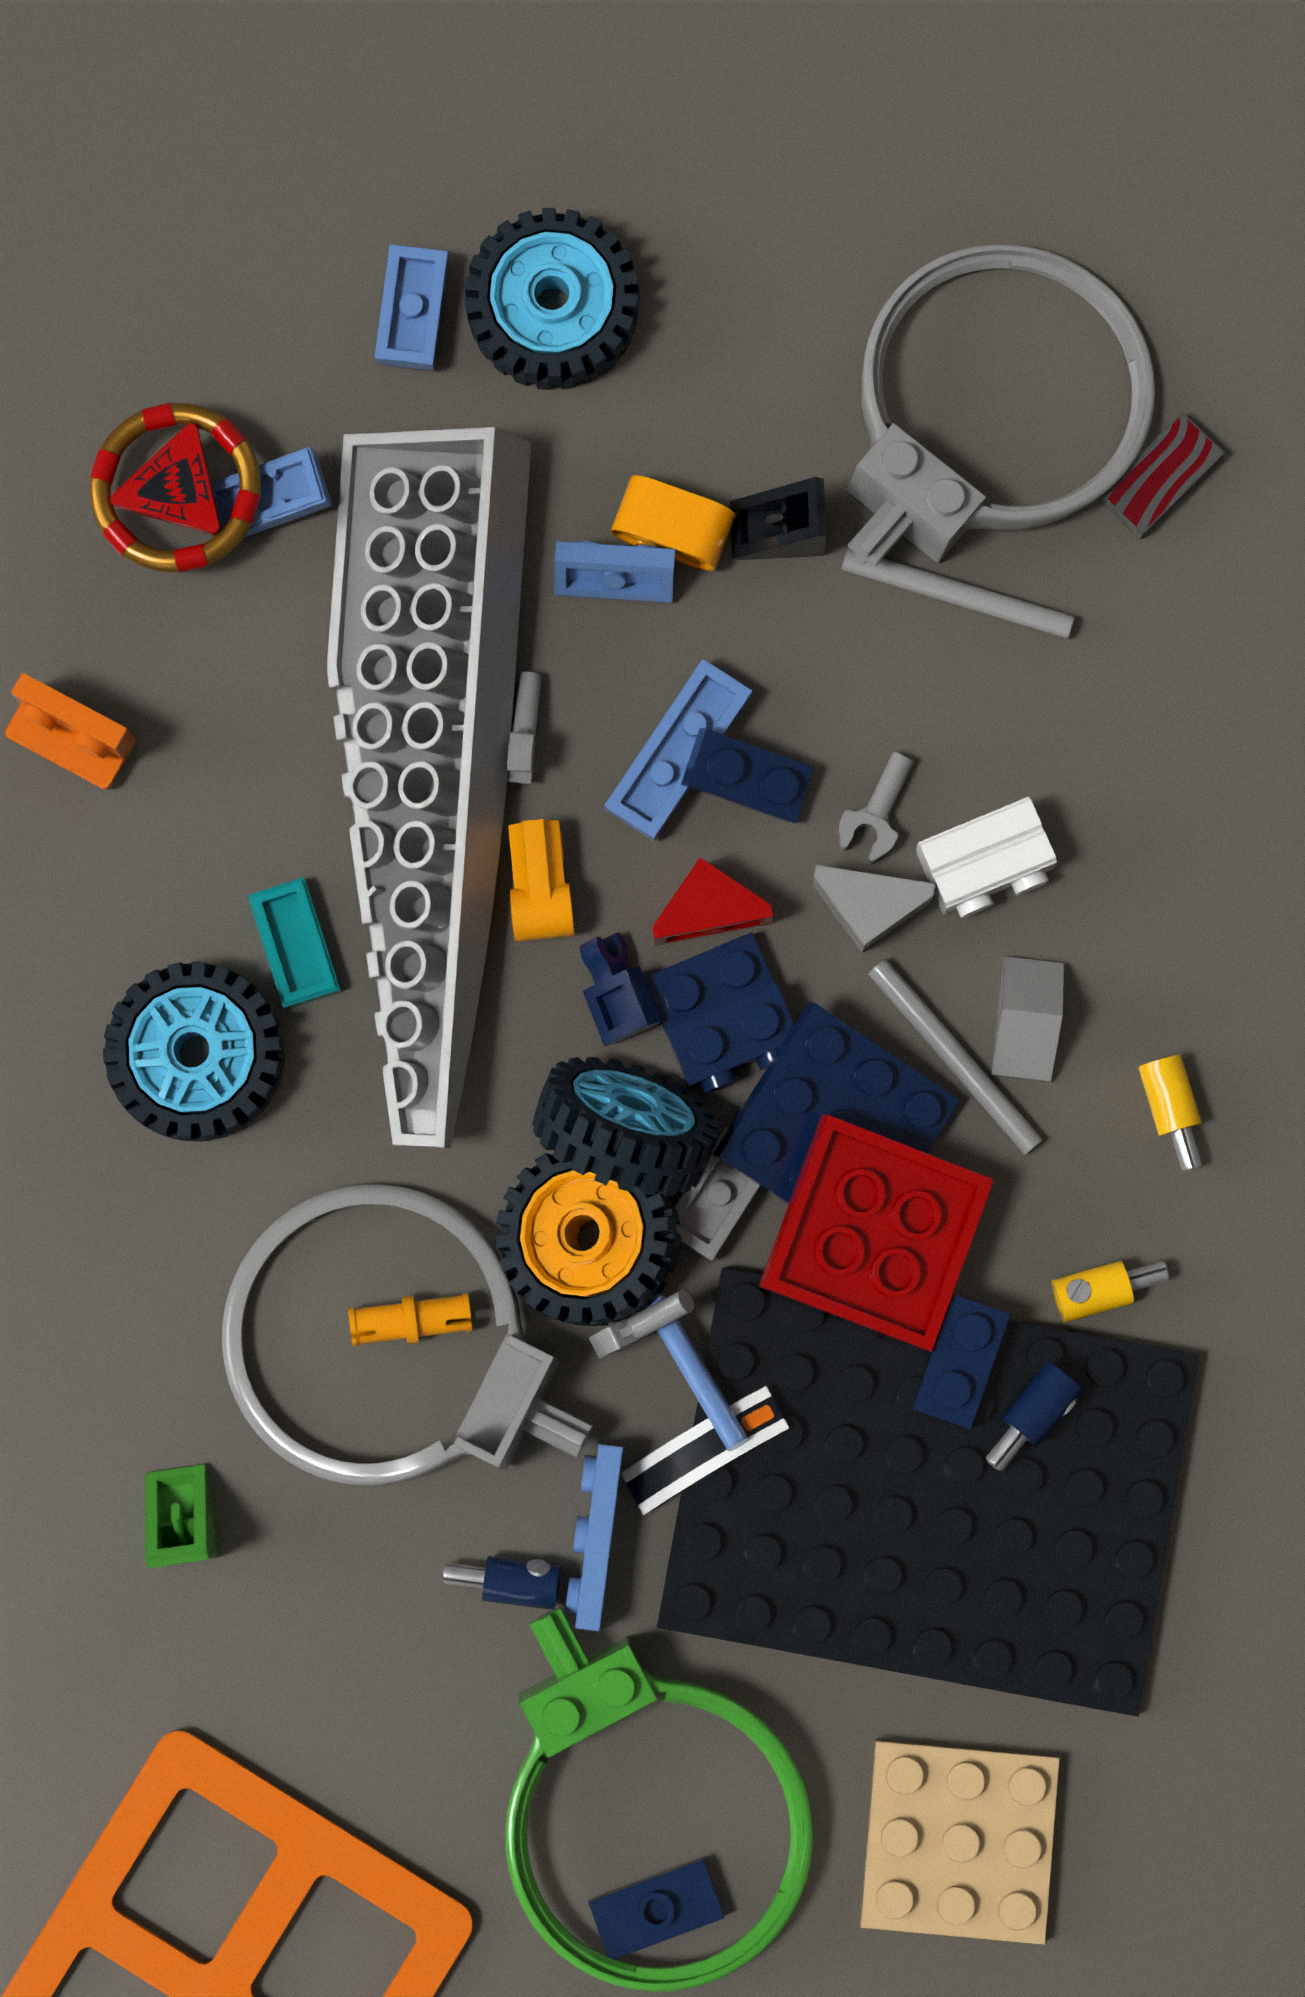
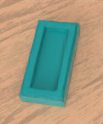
(294, 943)

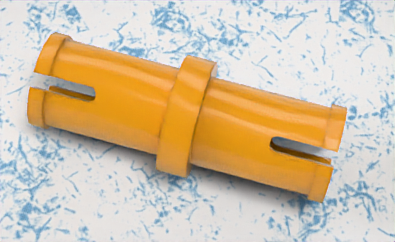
(410, 1319)

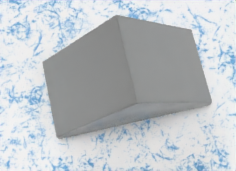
(870, 903)
(1028, 1019)

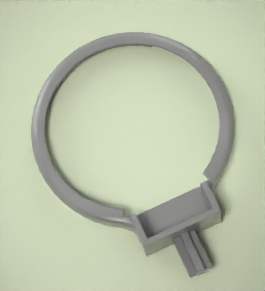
(919, 493)
(506, 1402)

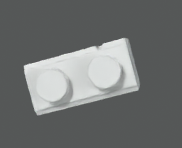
(987, 857)

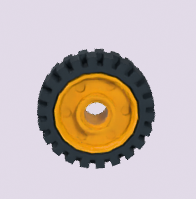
(592, 1284)

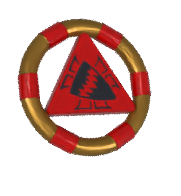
(174, 487)

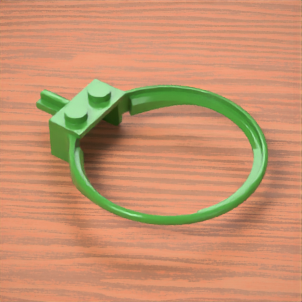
(588, 1697)

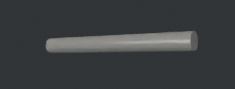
(962, 595)
(955, 1056)

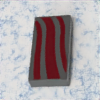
(1162, 475)

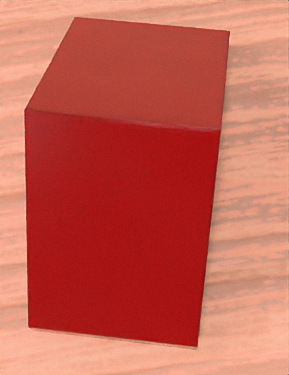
(709, 906)

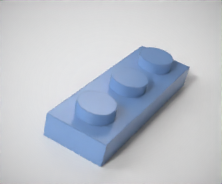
(654, 780)
(594, 1537)

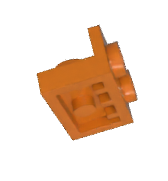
(68, 733)

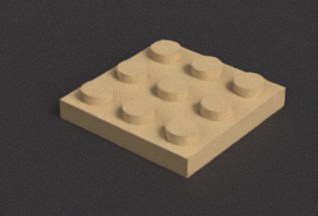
(959, 1842)

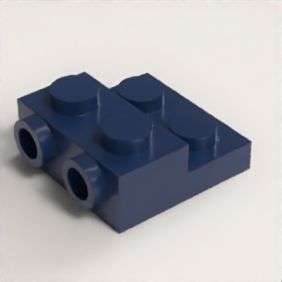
(720, 1012)

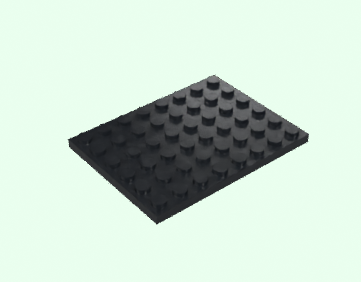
(896, 1537)

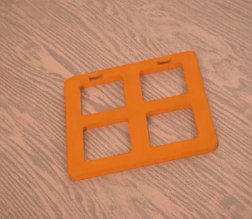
(306, 1849)

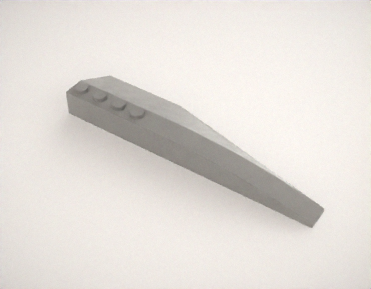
(425, 727)

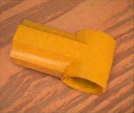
(540, 896)

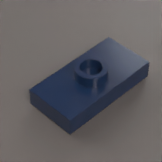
(656, 1909)

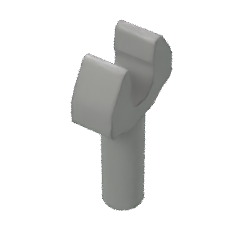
(522, 738)
(878, 809)
(641, 1324)

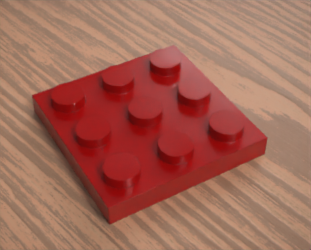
(876, 1232)

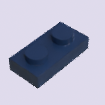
(747, 775)
(961, 1362)

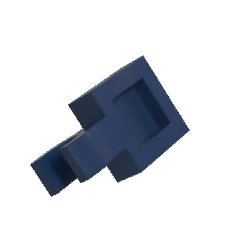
(620, 995)

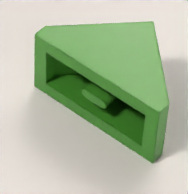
(178, 1517)

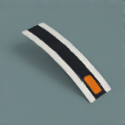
(700, 1452)

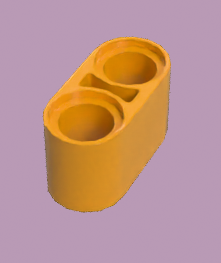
(673, 520)

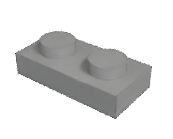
(714, 1206)

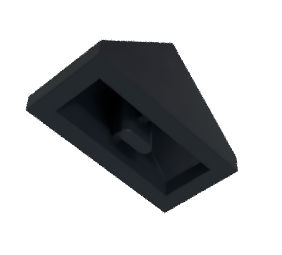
(781, 522)

